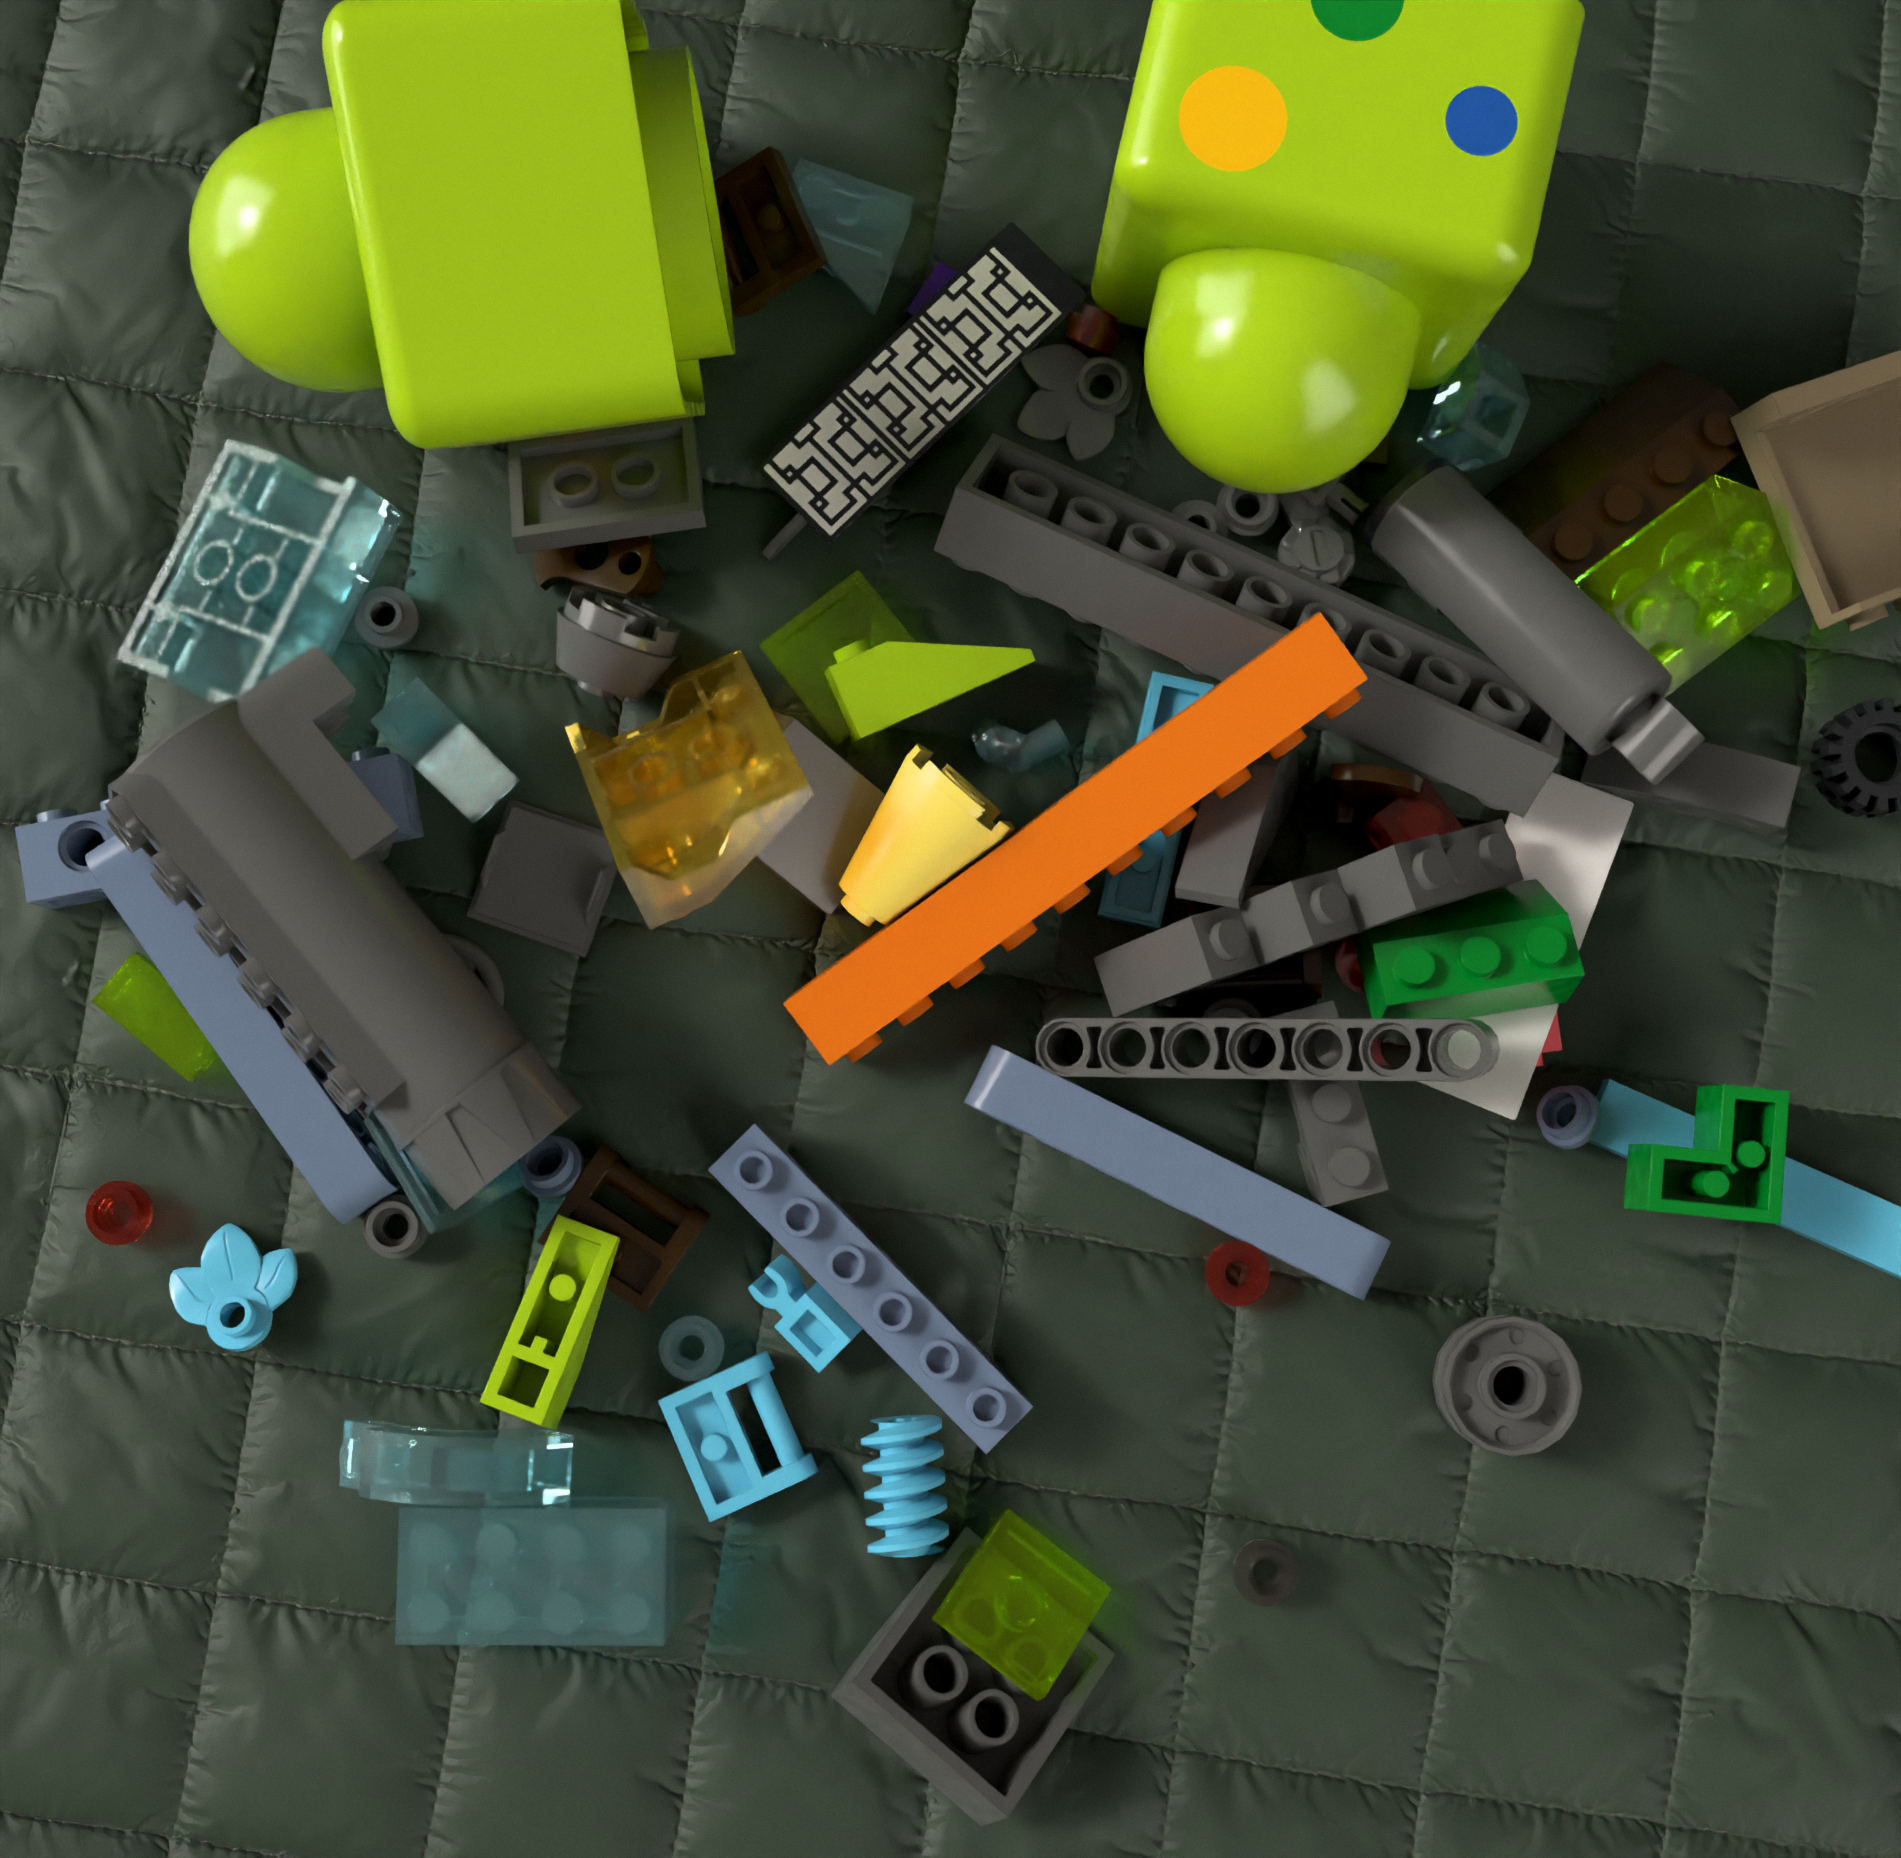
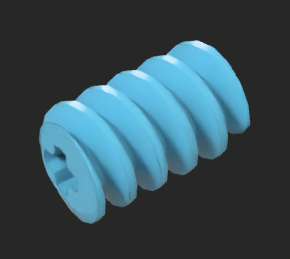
(906, 1486)

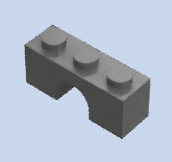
(1333, 1124)

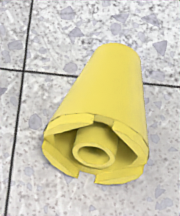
(919, 840)

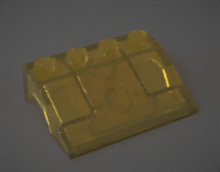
(693, 789)

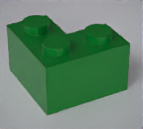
(1733, 1162)

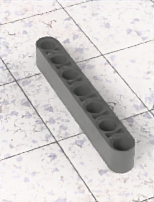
(1294, 1042)

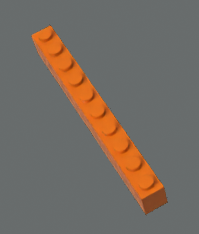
(1077, 838)

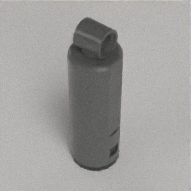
(1529, 618)

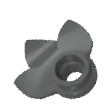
(1064, 399)

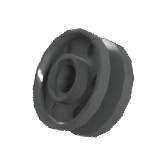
(1546, 1391)

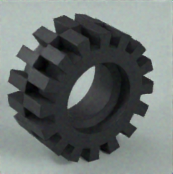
(1838, 761)

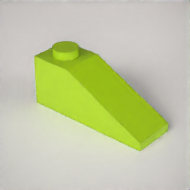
(906, 678)
(553, 1325)

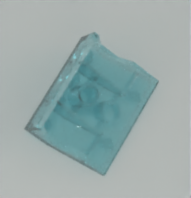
(258, 574)

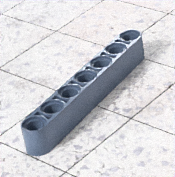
(320, 1138)
(1178, 1172)

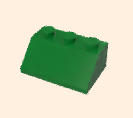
(1472, 957)

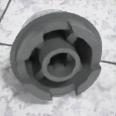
(613, 644)

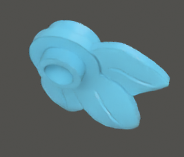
(234, 1277)

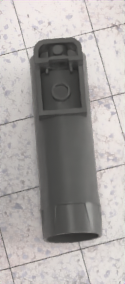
(289, 877)

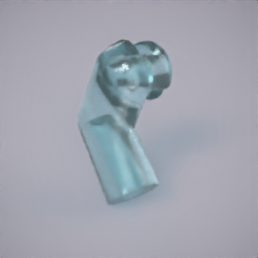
(1014, 749)

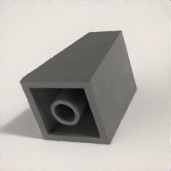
(823, 836)

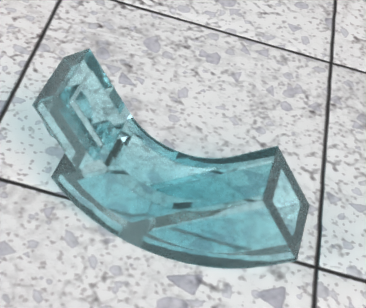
(455, 1465)

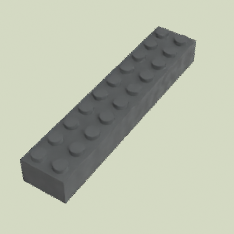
(1224, 604)

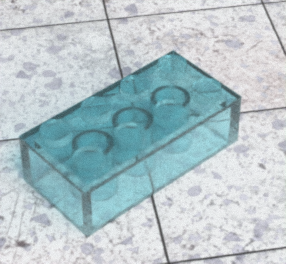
(537, 1573)

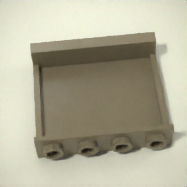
(1834, 485)

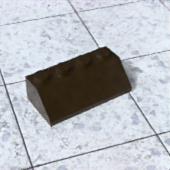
(1622, 467)

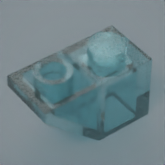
(1477, 410)
(444, 750)

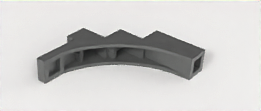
(1307, 915)

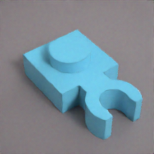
(809, 1316)

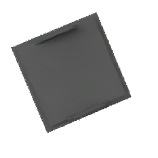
(545, 878)

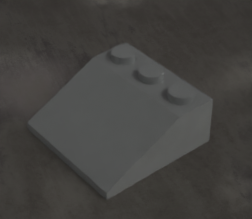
(952, 1709)

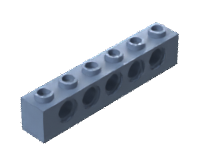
(56, 846)
(871, 1287)

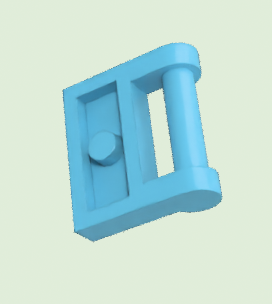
(717, 1444)

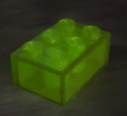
(1696, 577)

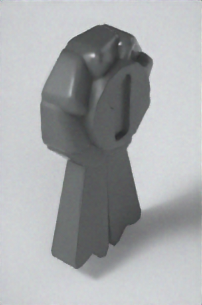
(1315, 541)

